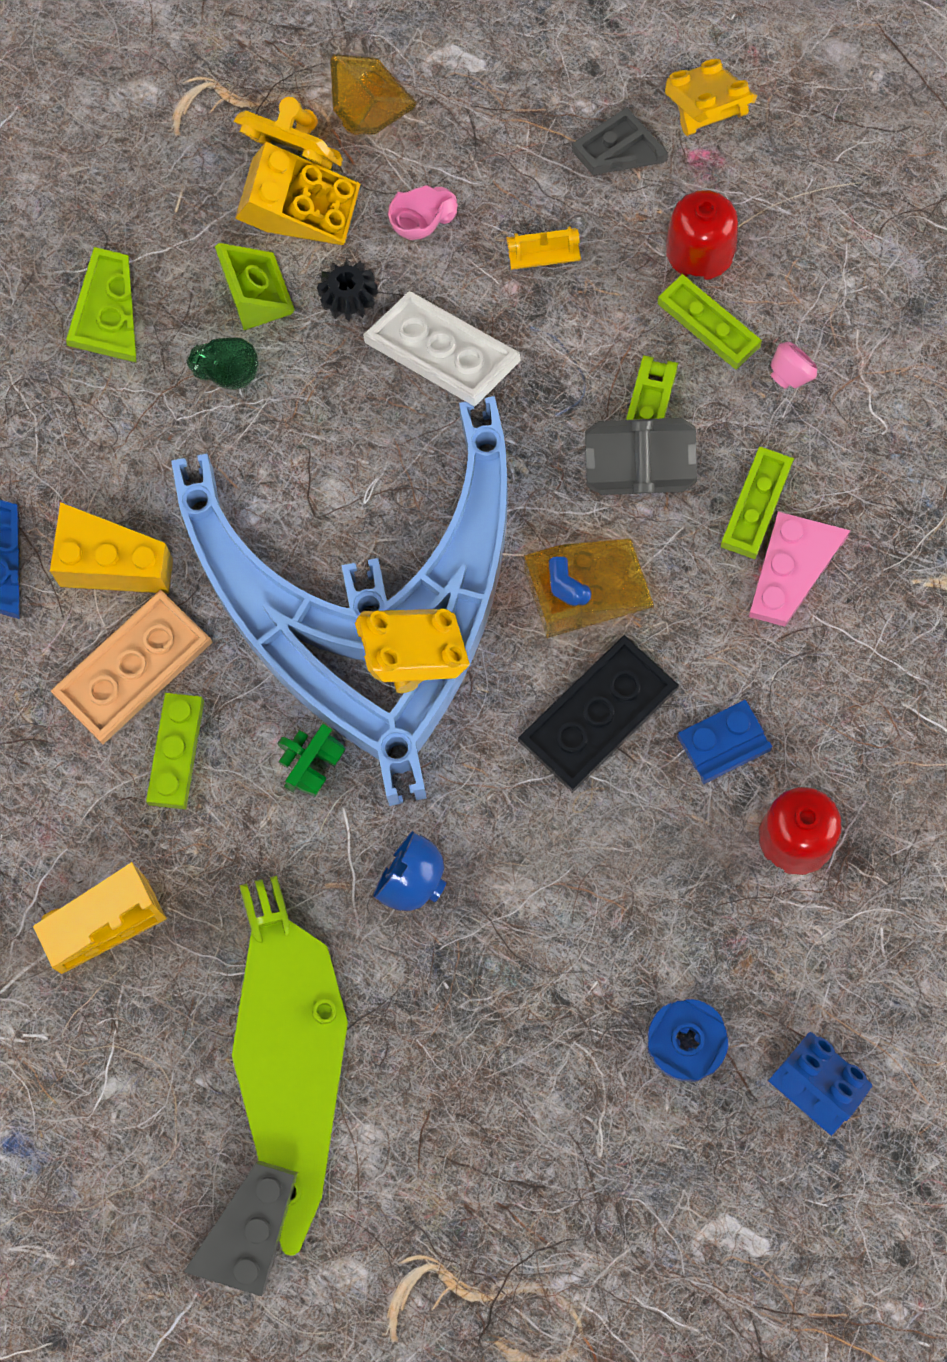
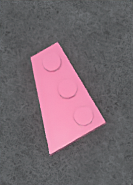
(793, 563)

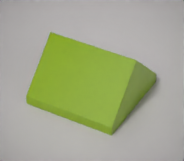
(254, 284)

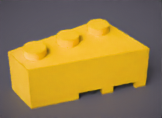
(107, 555)
(99, 919)

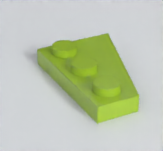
(104, 308)

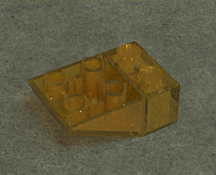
(605, 567)

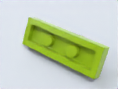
(709, 321)
(757, 502)
(175, 751)

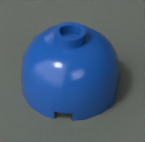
(412, 876)

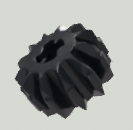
(347, 289)

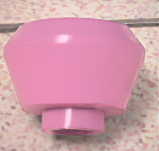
(792, 366)

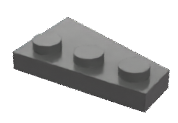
(248, 1232)

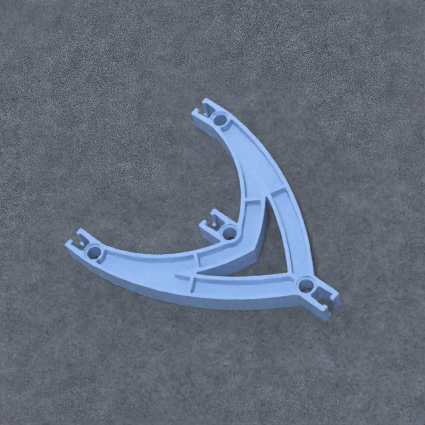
(276, 613)

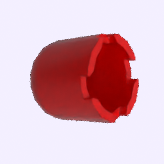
(702, 235)
(800, 830)

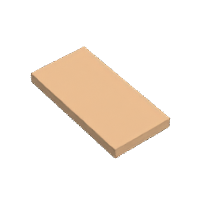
(131, 666)

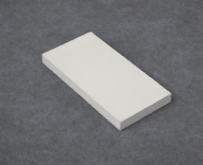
(442, 348)

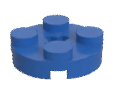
(710, 1035)

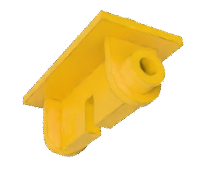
(544, 248)

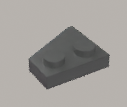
(619, 145)

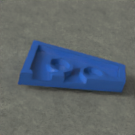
(9, 560)

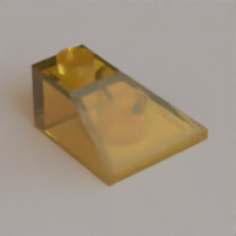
(366, 94)

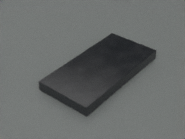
(598, 713)

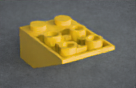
(296, 197)

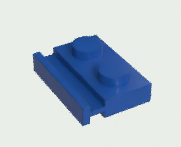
(724, 741)

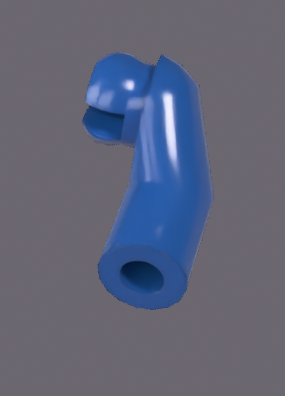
(565, 587)

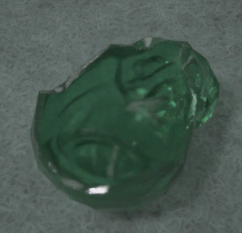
(225, 361)

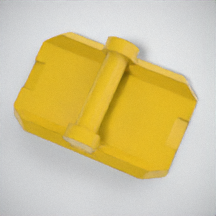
(708, 95)
(266, 130)
(412, 646)

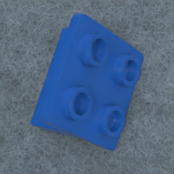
(821, 1083)

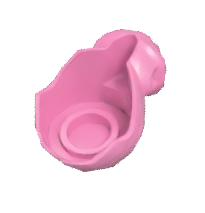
(420, 210)

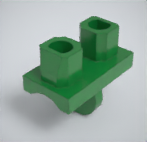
(321, 746)

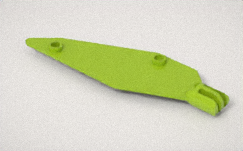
(289, 1052)

